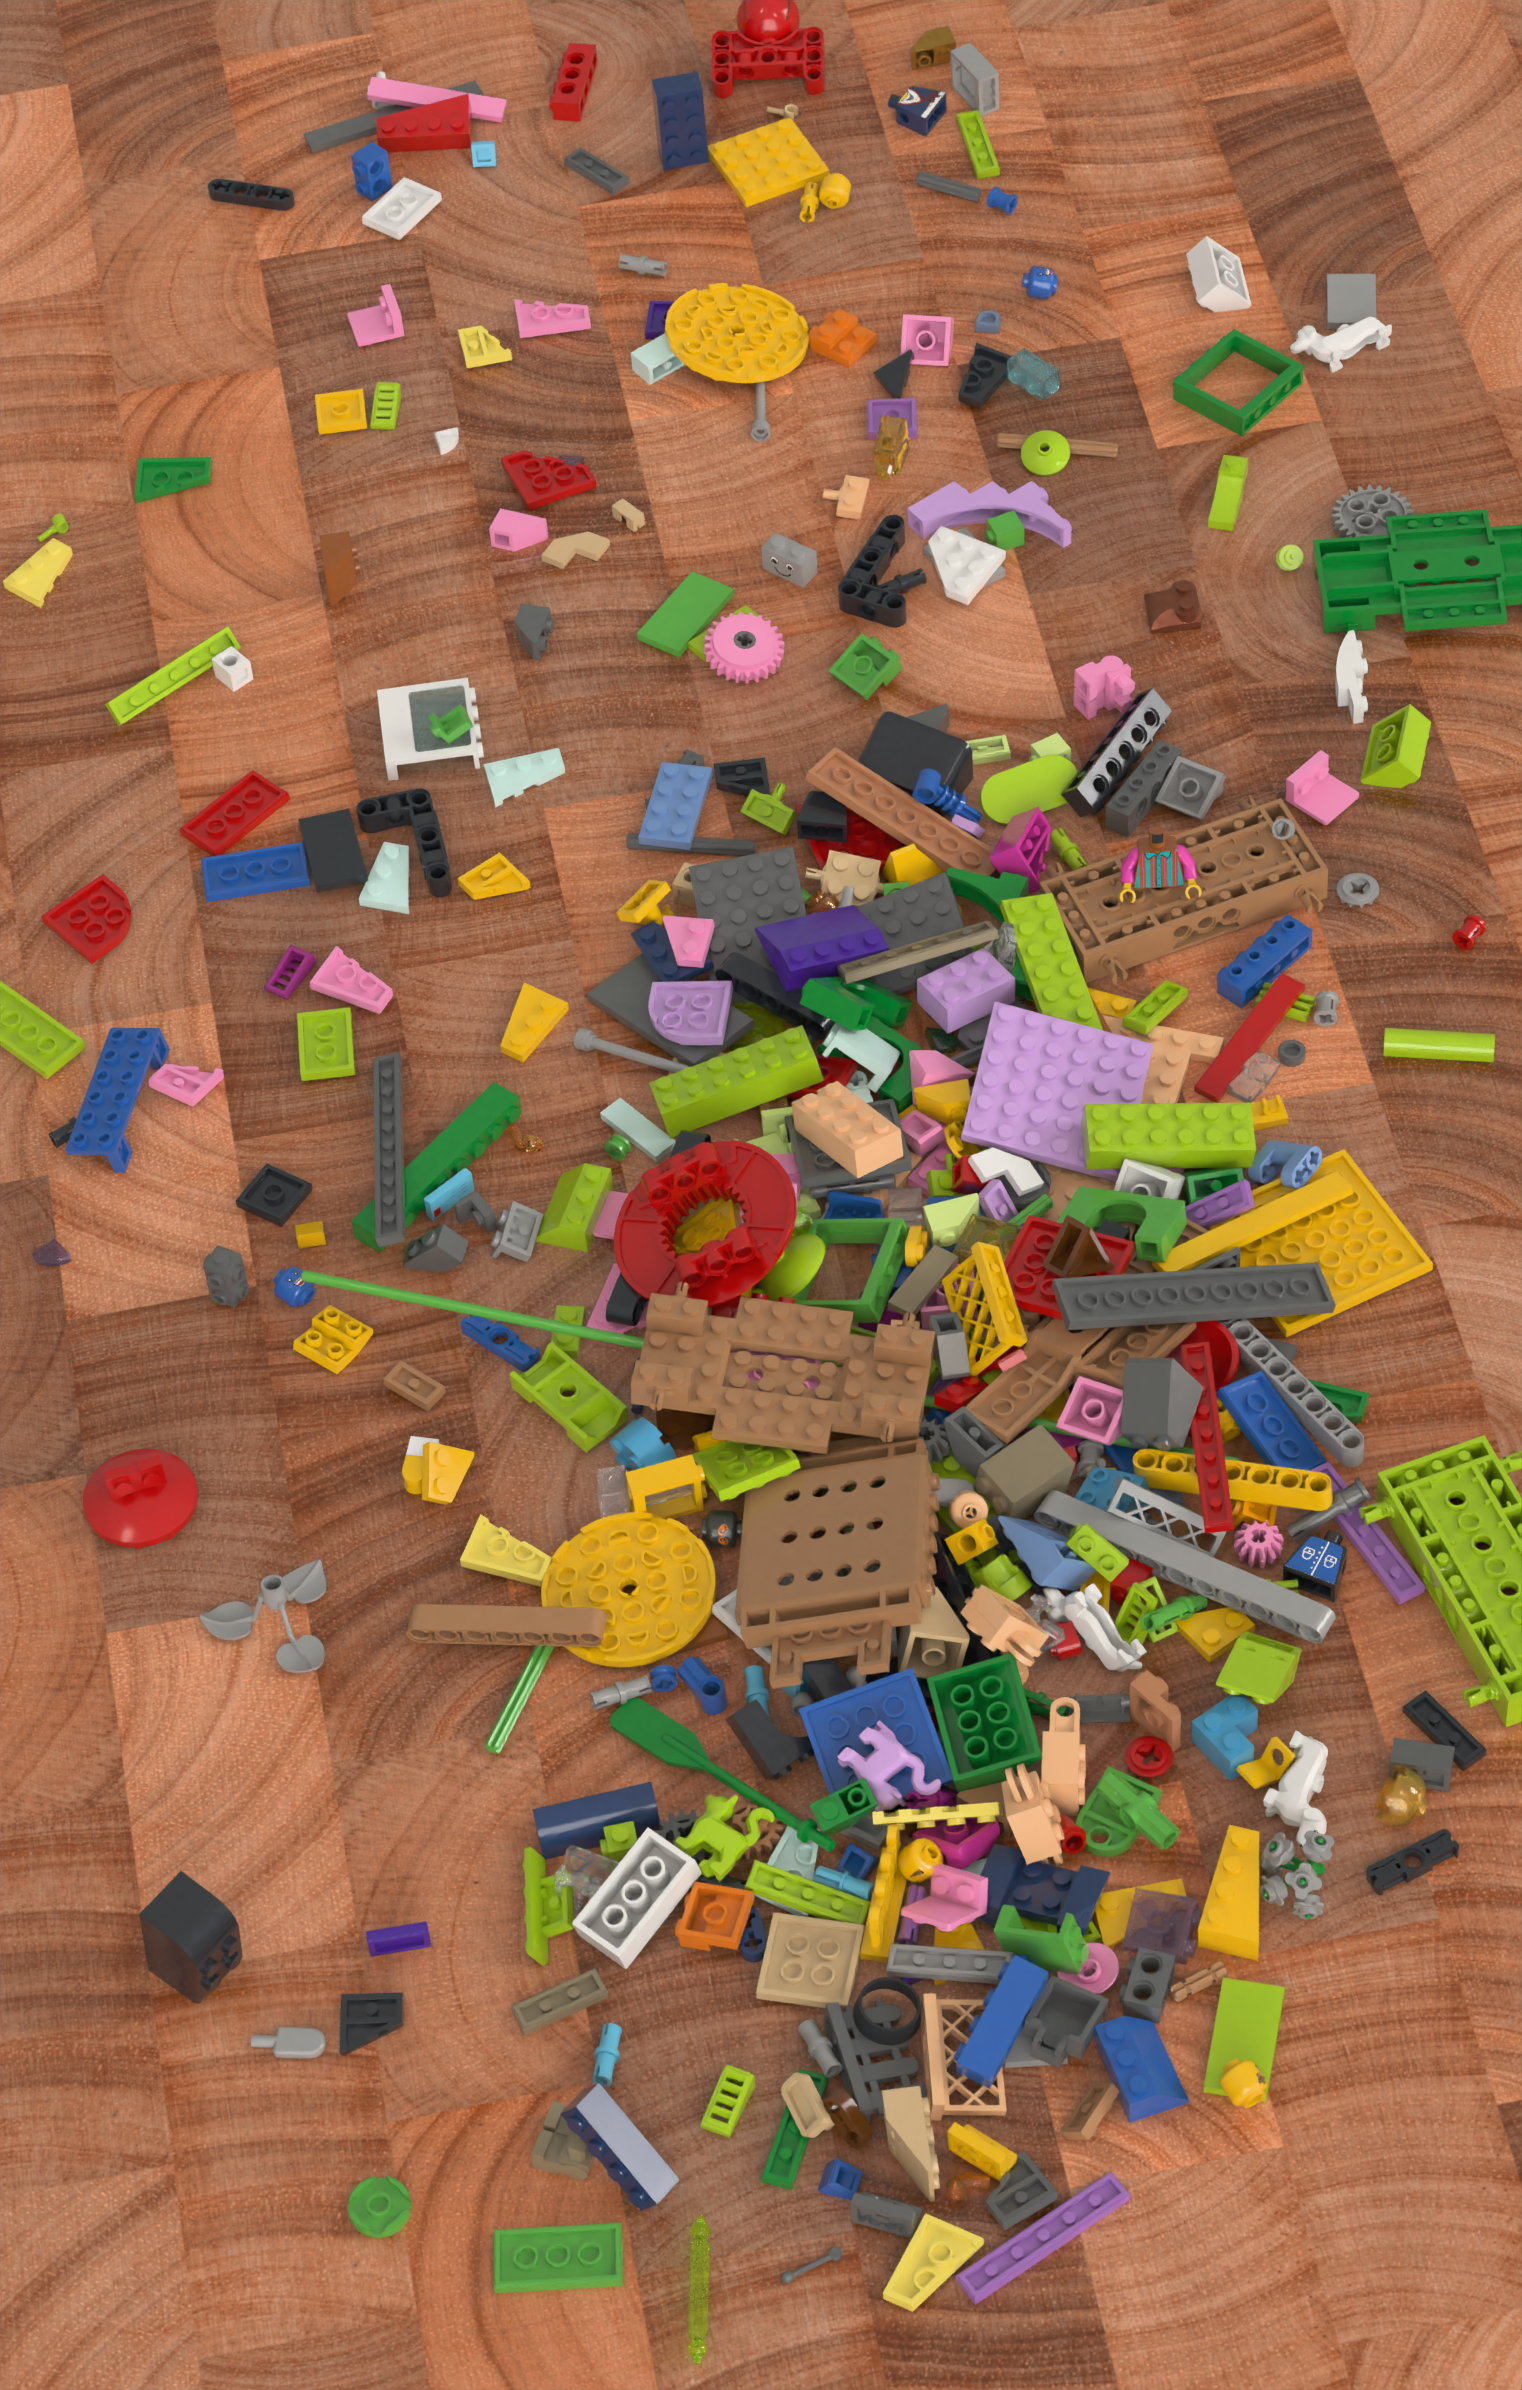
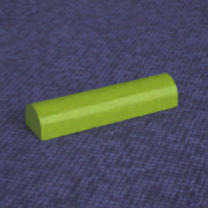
(1439, 1045)

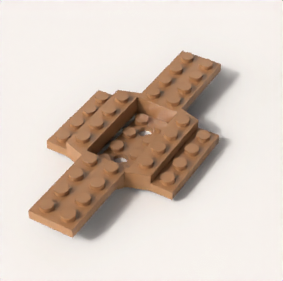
(1056, 1360)

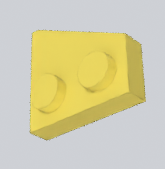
(481, 348)

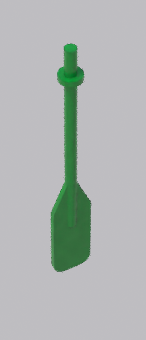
(681, 1748)

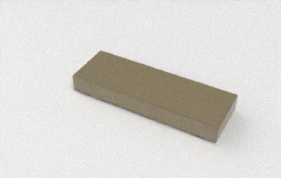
(923, 1281)
(560, 2001)

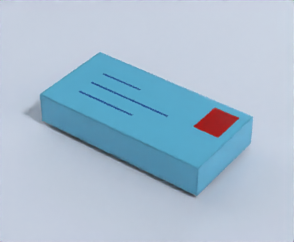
(448, 1194)

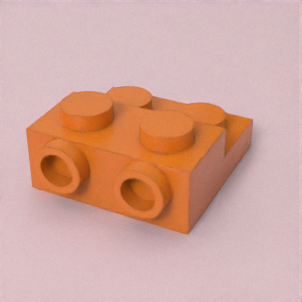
(841, 338)
(714, 1916)

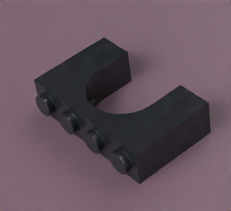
(766, 1744)

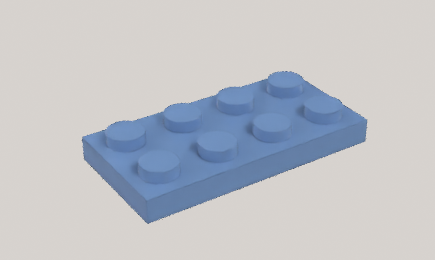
(675, 805)

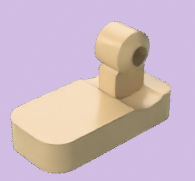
(806, 2105)

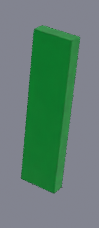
(789, 2144)

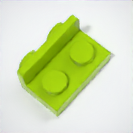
(1097, 1551)

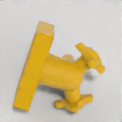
(643, 906)

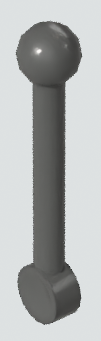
(835, 2254)

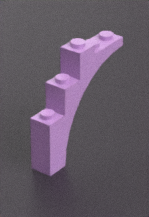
(956, 507)

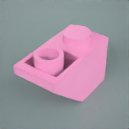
(517, 530)

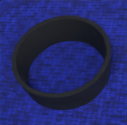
(880, 2034)

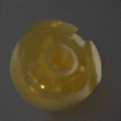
(1401, 1798)

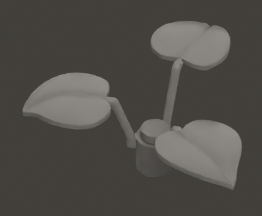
(303, 1584)

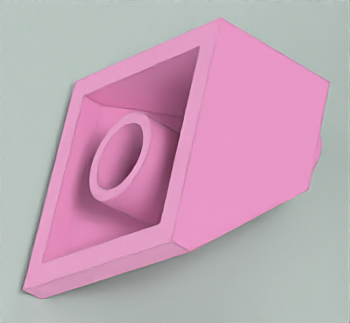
(928, 339)

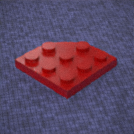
(92, 919)

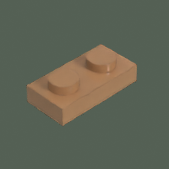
(414, 1385)
(1090, 2111)

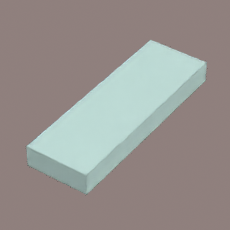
(638, 1129)

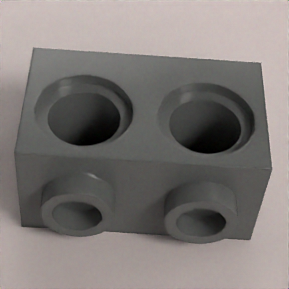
(1153, 1985)

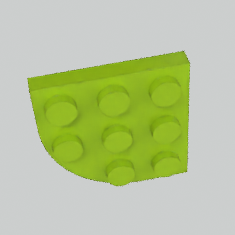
(740, 1466)

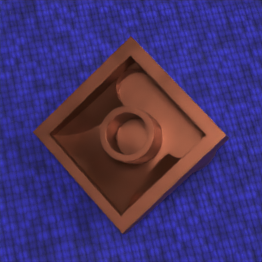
(1173, 608)

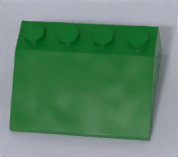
(984, 1721)

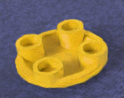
(957, 1146)

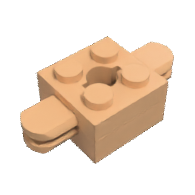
(1003, 1625)
(1032, 1816)

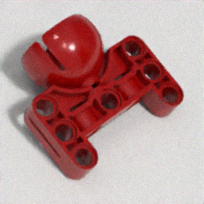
(767, 48)

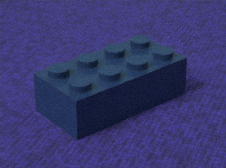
(680, 120)

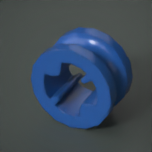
(663, 1678)

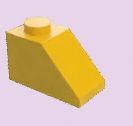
(944, 1101)

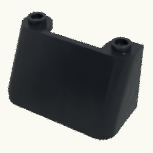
(905, 747)

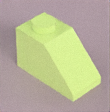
(949, 1218)

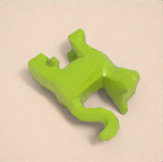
(719, 1839)

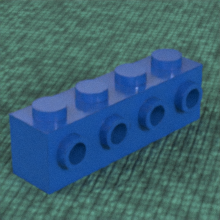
(1264, 960)
(1001, 2021)

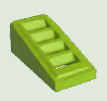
(386, 404)
(1128, 1608)
(734, 2082)

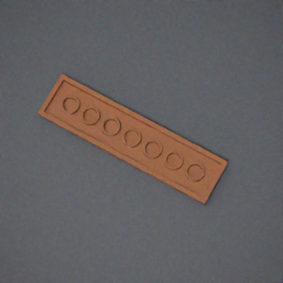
(899, 814)

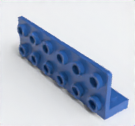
(114, 1093)

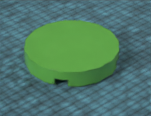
(379, 2206)

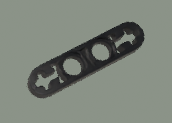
(276, 199)

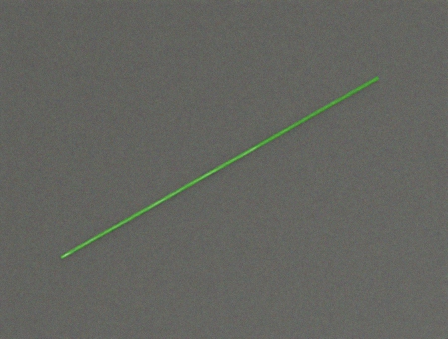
(577, 1330)

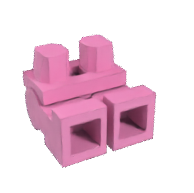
(1103, 685)

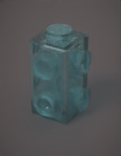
(1033, 374)

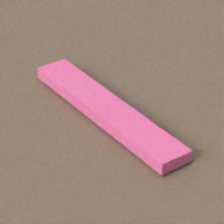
(419, 95)

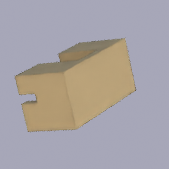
(631, 514)

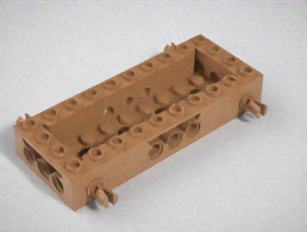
(1164, 921)

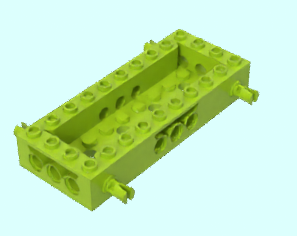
(1456, 1573)

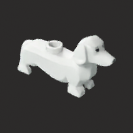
(1343, 343)
(1094, 1626)
(1298, 1788)

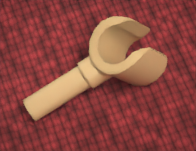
(790, 111)

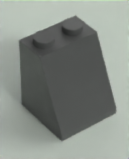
(1158, 1403)

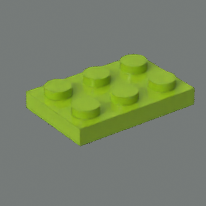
(326, 1044)

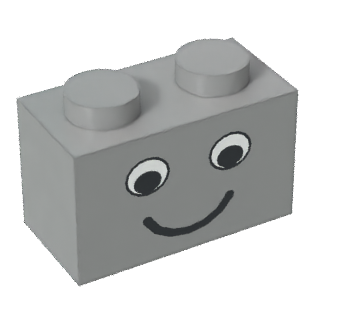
(789, 560)

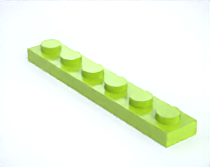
(170, 677)

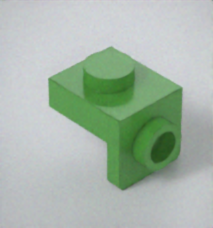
(451, 725)

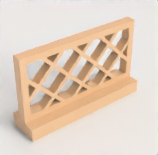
(936, 2064)

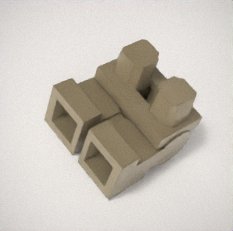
(560, 2148)

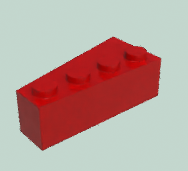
(428, 127)

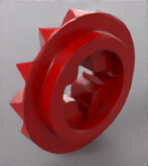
(1142, 1748)

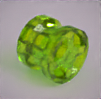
(799, 1227)

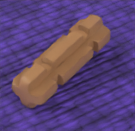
(1198, 1981)

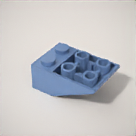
(1046, 1554)

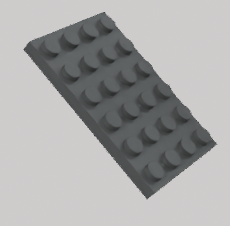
(743, 896)

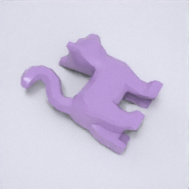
(883, 1764)

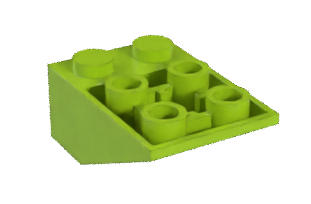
(1259, 1668)

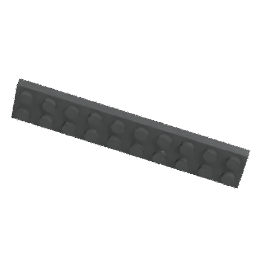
(1192, 1295)

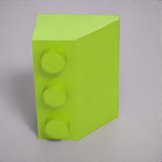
(1396, 749)
(576, 1207)

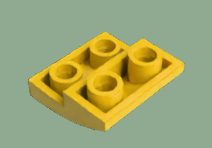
(333, 1339)

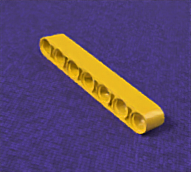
(1246, 1480)

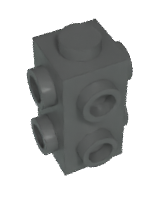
(226, 1276)

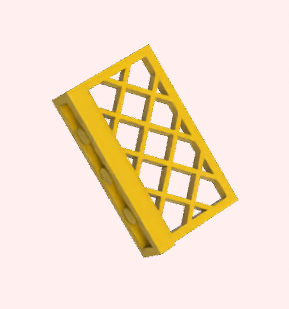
(997, 1298)

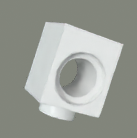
(232, 668)

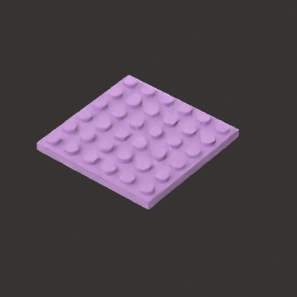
(1038, 1079)

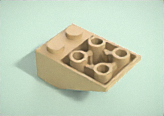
(912, 2136)

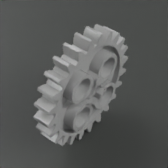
(1366, 511)

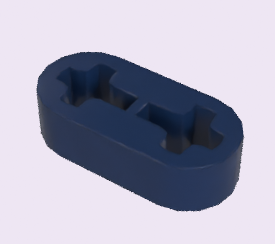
(756, 1932)

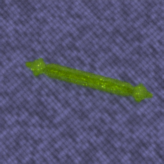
(698, 2289)

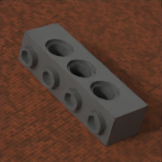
(1140, 790)

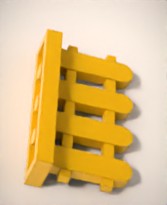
(885, 1902)

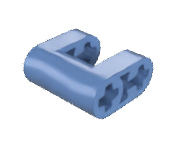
(1297, 1160)

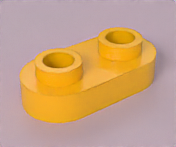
(915, 1245)

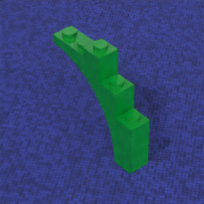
(989, 893)

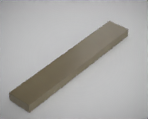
(917, 952)

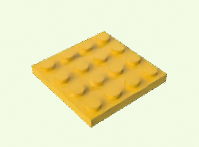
(767, 162)

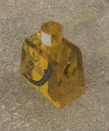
(891, 456)

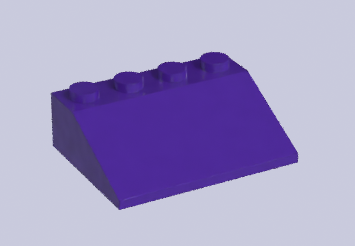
(818, 944)

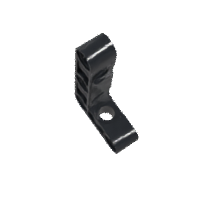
(857, 588)
(416, 810)

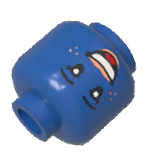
(1040, 282)
(291, 1288)

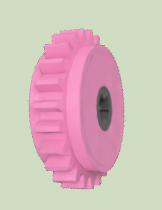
(743, 647)

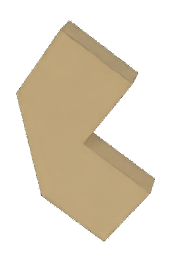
(584, 544)

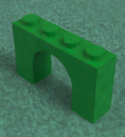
(854, 1002)
(899, 1085)

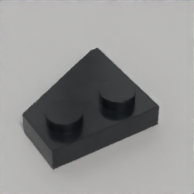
(742, 776)

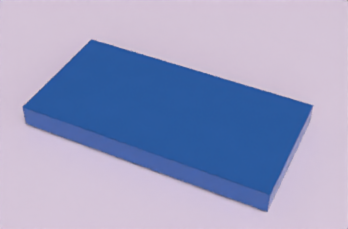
(255, 872)
(1269, 1423)

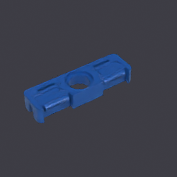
(512, 1351)

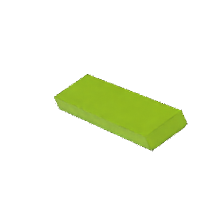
(977, 144)
(805, 1894)

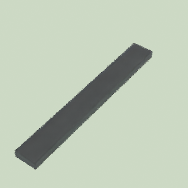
(363, 125)

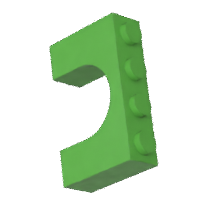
(1159, 1217)

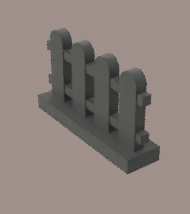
(850, 2050)

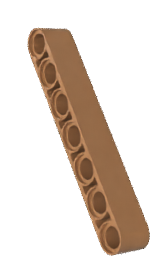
(507, 1625)

